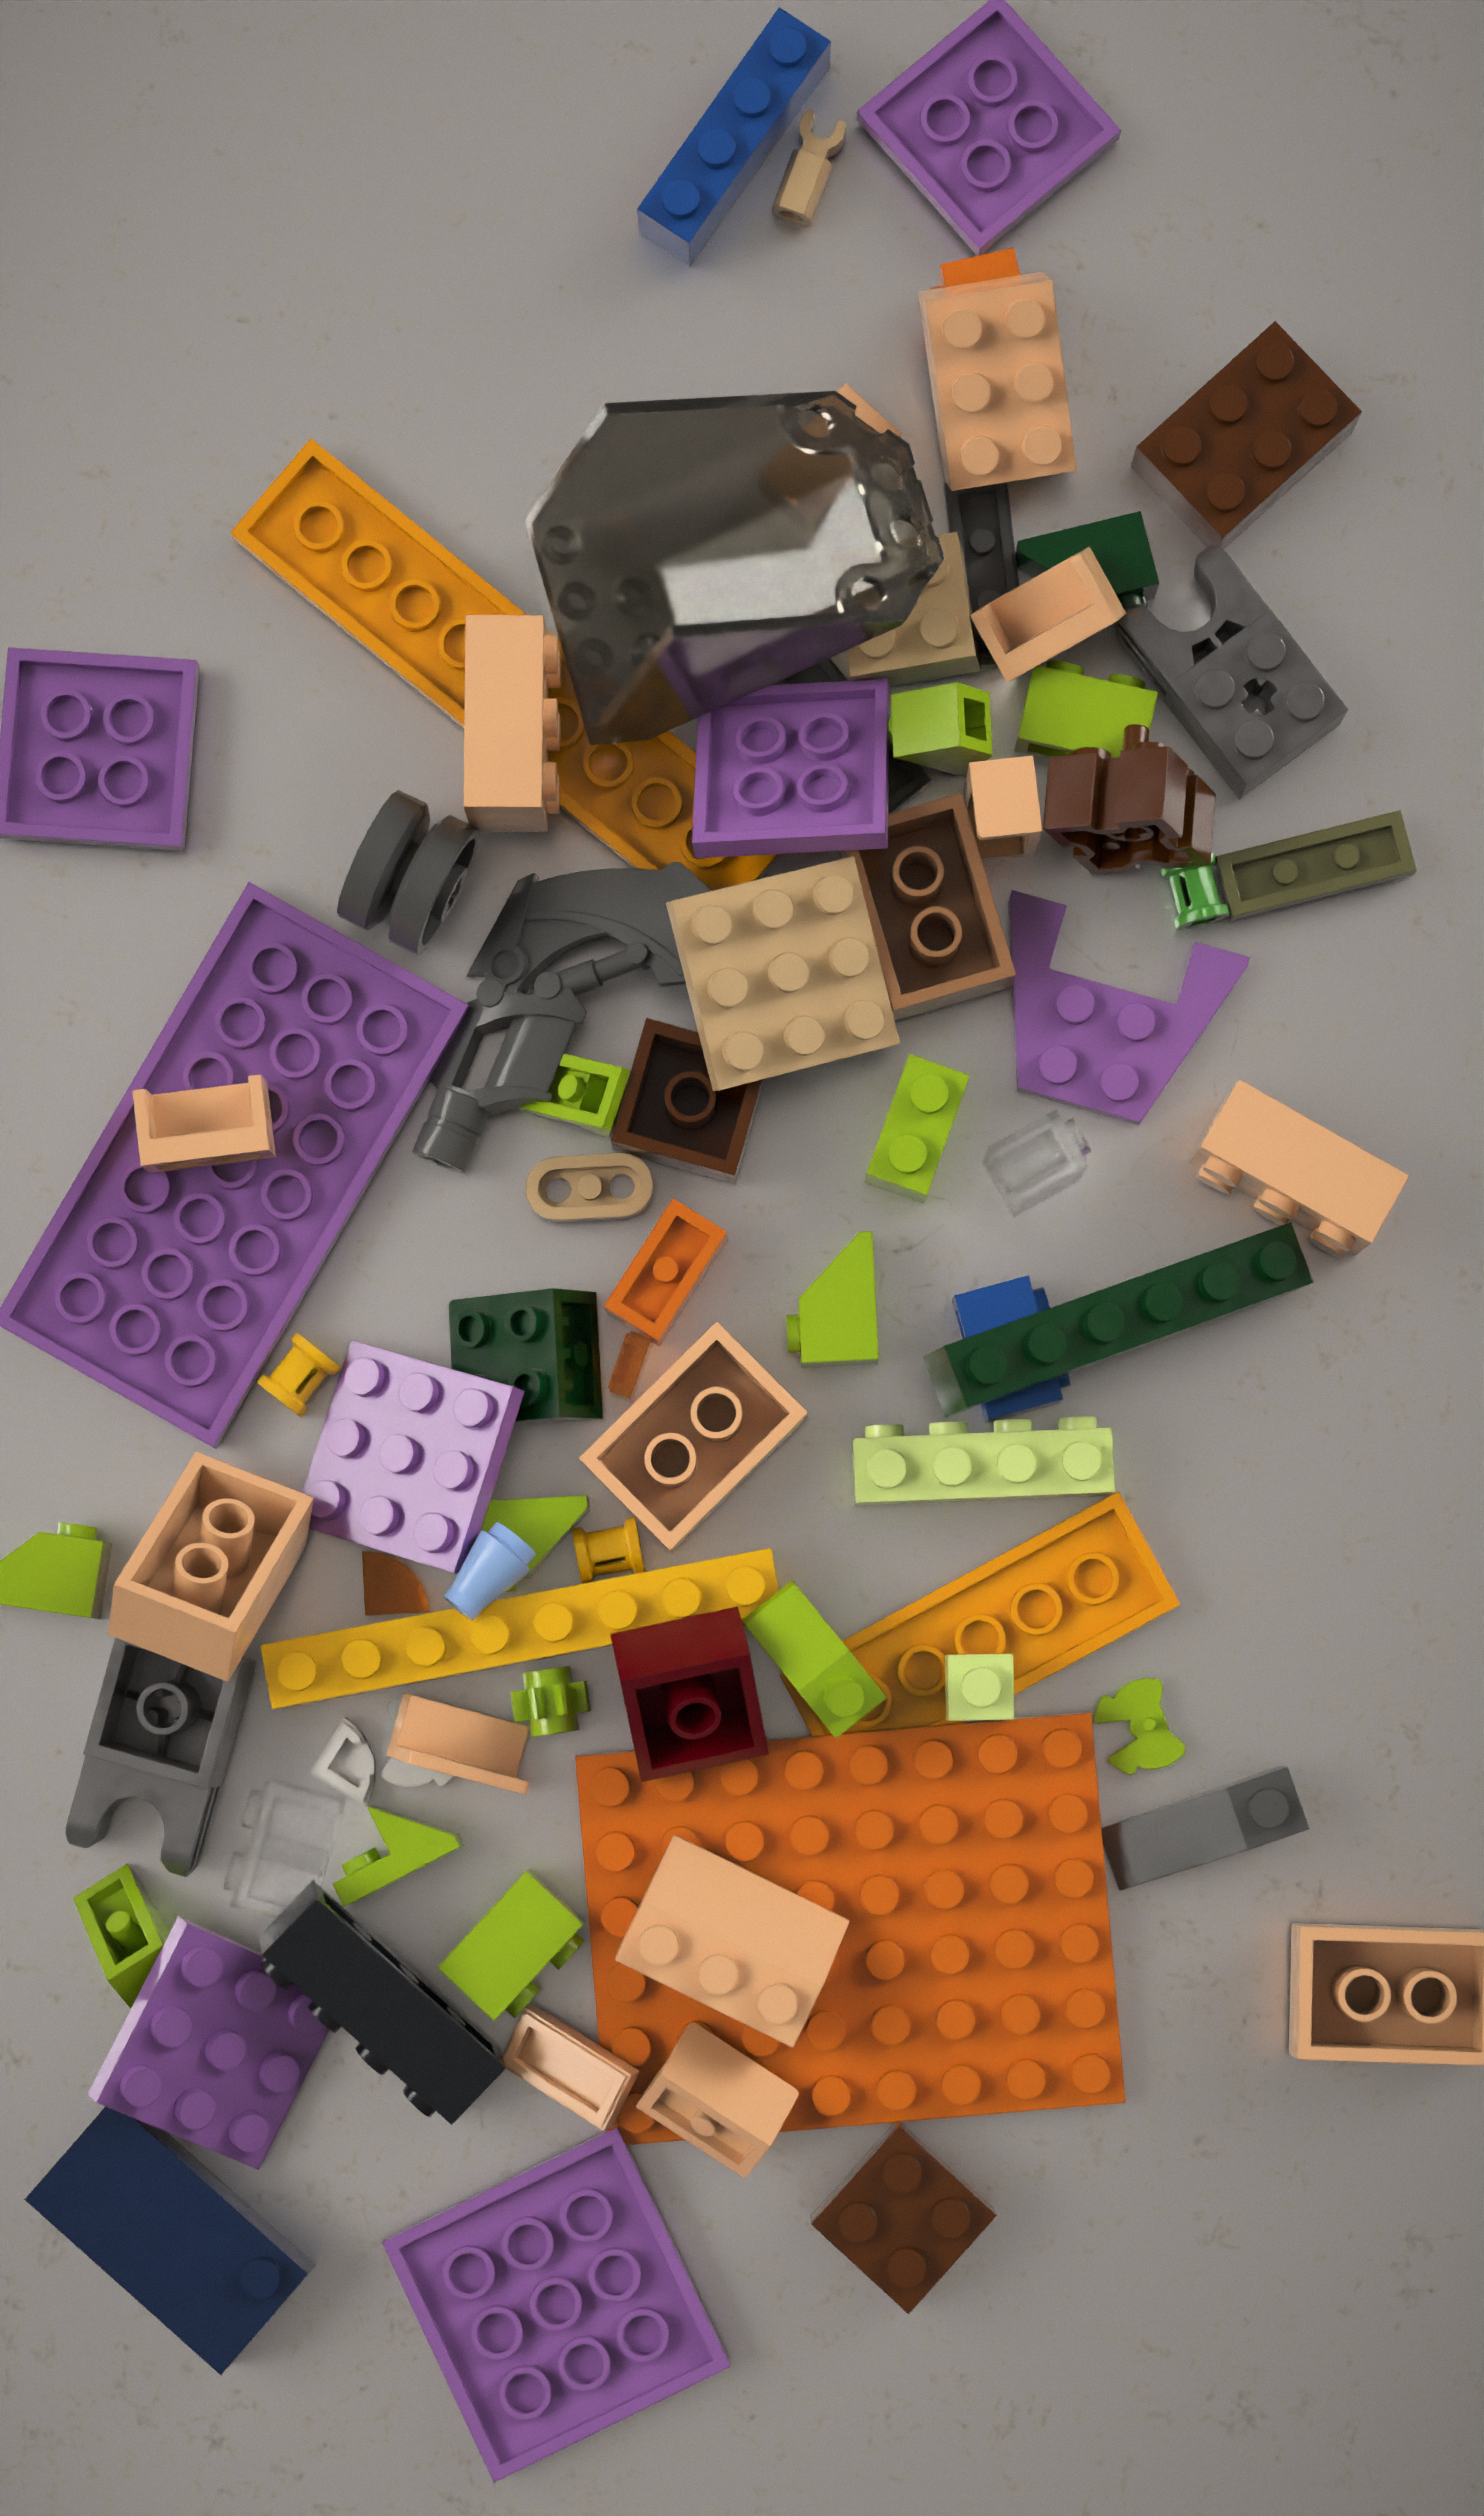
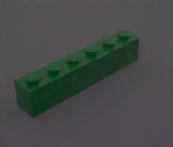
(1117, 1319)

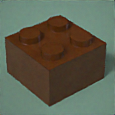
(675, 1114)
(902, 2216)

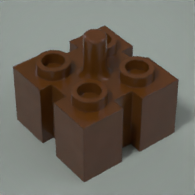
(1129, 807)

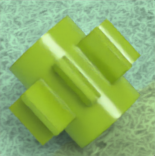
(550, 1701)

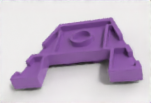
(1097, 1041)

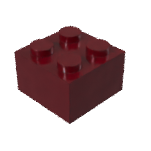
(689, 1694)

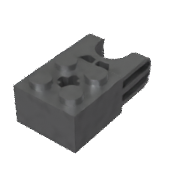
(1220, 664)
(145, 1757)

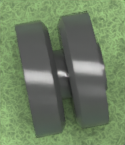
(408, 872)

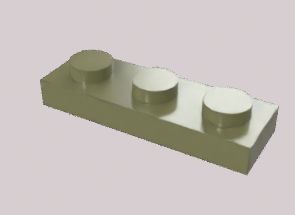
(1315, 865)

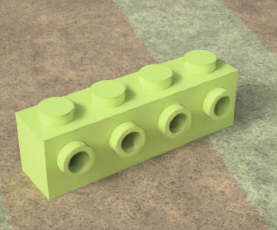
(983, 1466)

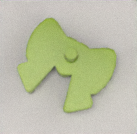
(1154, 1744)

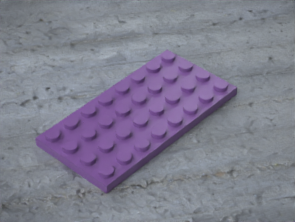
(193, 1273)

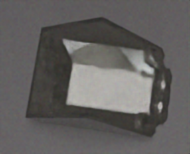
(724, 551)

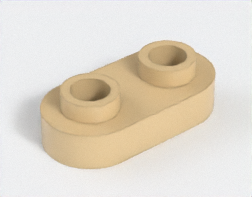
(590, 1187)

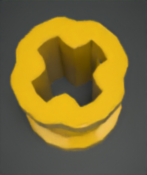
(298, 1374)
(608, 1550)

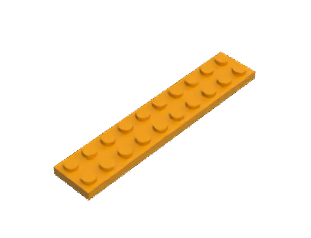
(409, 609)

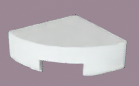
(348, 1763)

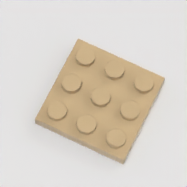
(783, 973)

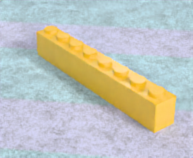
(509, 1629)

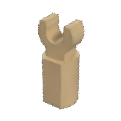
(807, 172)

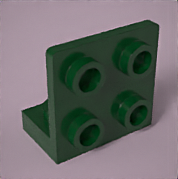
(537, 1344)

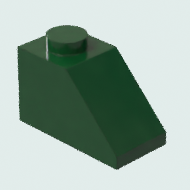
(1118, 546)

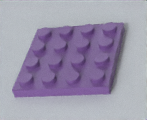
(556, 2303)

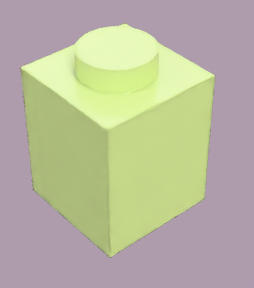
(979, 1687)

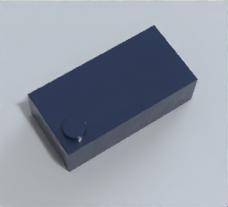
(171, 2234)

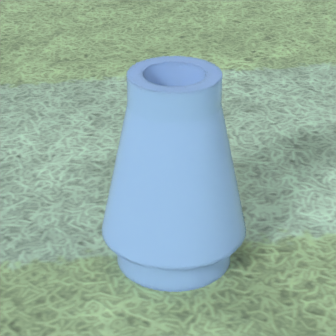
(489, 1570)

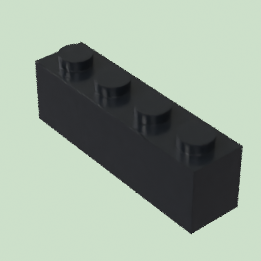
(380, 2003)

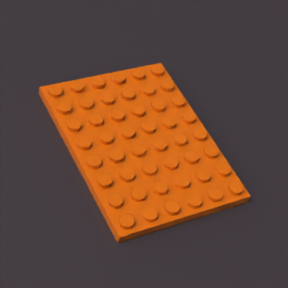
(969, 1899)

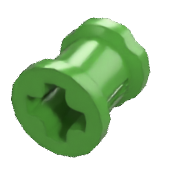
(1195, 895)

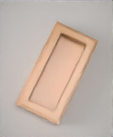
(569, 2067)

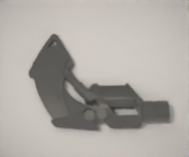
(529, 934)

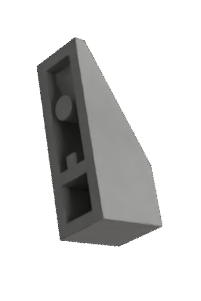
(1204, 1828)

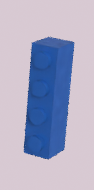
(734, 137)

